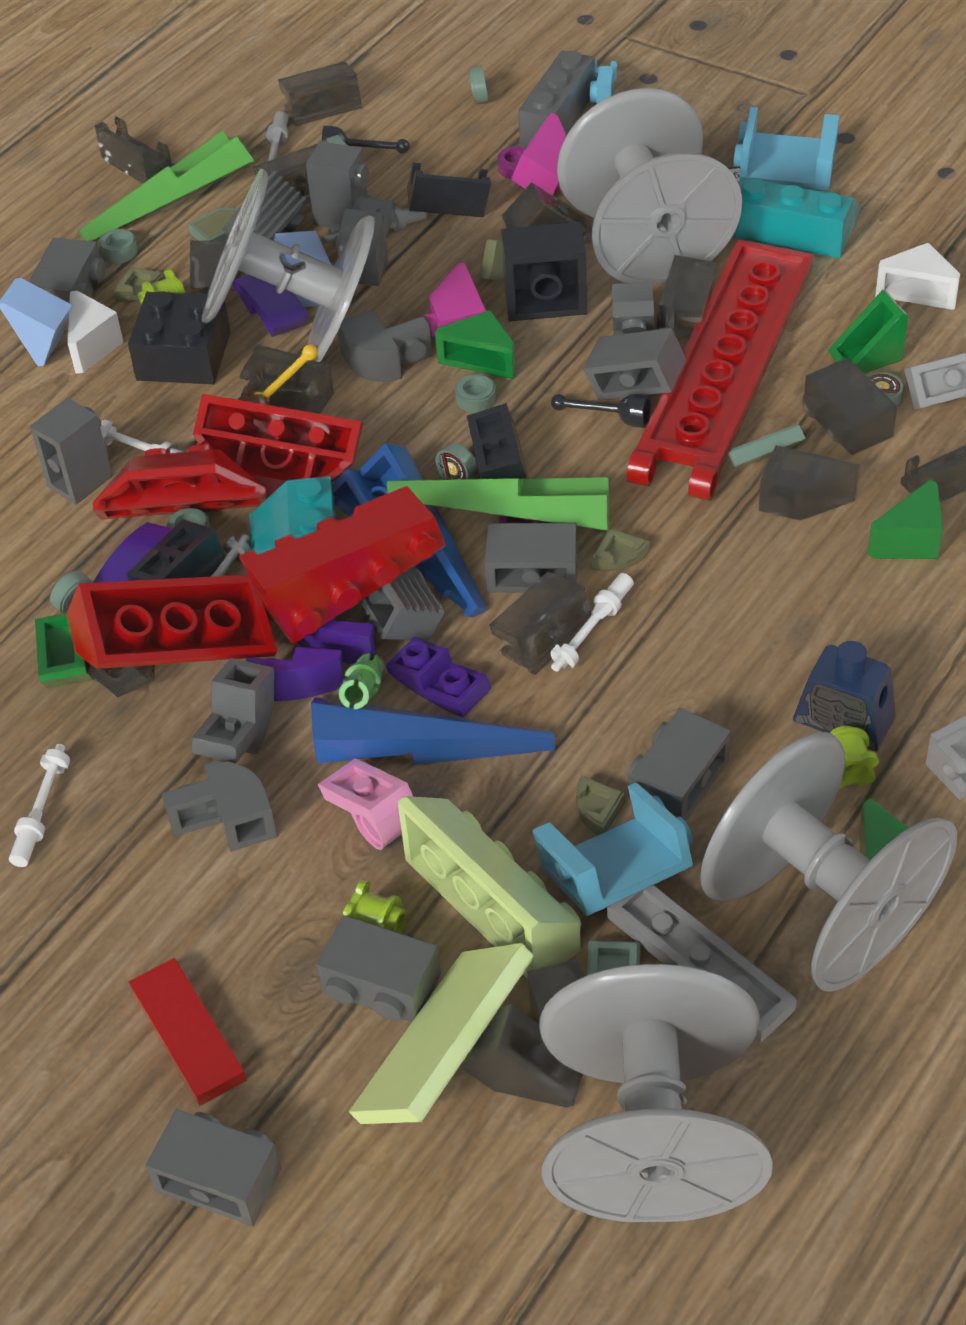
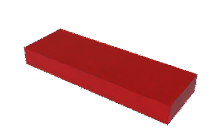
(187, 1031)

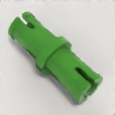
(361, 681)

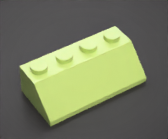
(486, 882)

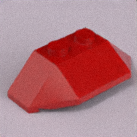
(277, 441)
(176, 481)

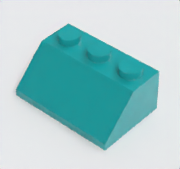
(795, 217)
(291, 510)

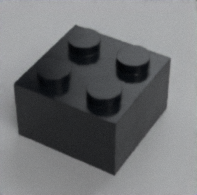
(544, 271)
(173, 341)

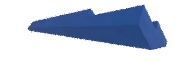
(446, 566)
(383, 731)

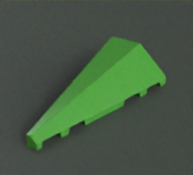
(198, 170)
(542, 499)

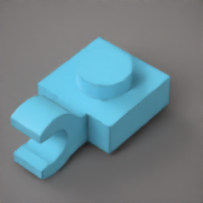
(604, 82)

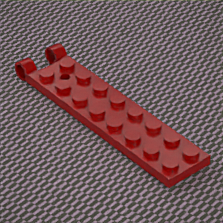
(723, 365)

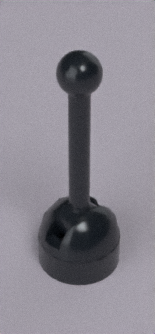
(402, 145)
(632, 410)

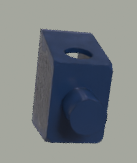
(848, 691)

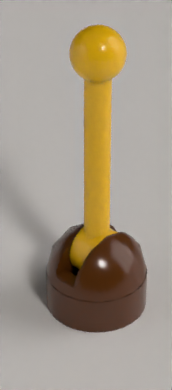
(309, 353)

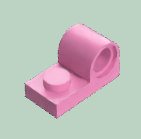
(370, 799)

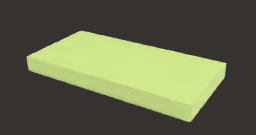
(441, 1035)

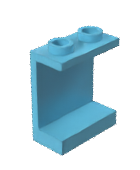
(787, 158)
(620, 859)

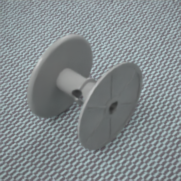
(647, 185)
(312, 279)
(781, 823)
(651, 1033)

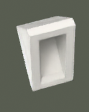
(919, 277)
(91, 331)

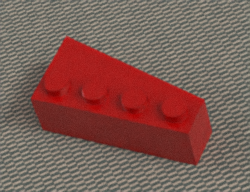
(342, 561)

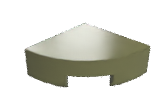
(492, 261)
(132, 281)
(619, 551)
(598, 804)

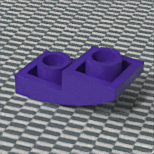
(277, 311)
(131, 552)
(350, 637)
(307, 675)
(433, 675)

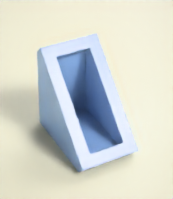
(35, 317)

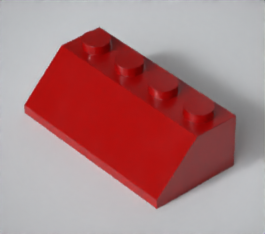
(169, 621)

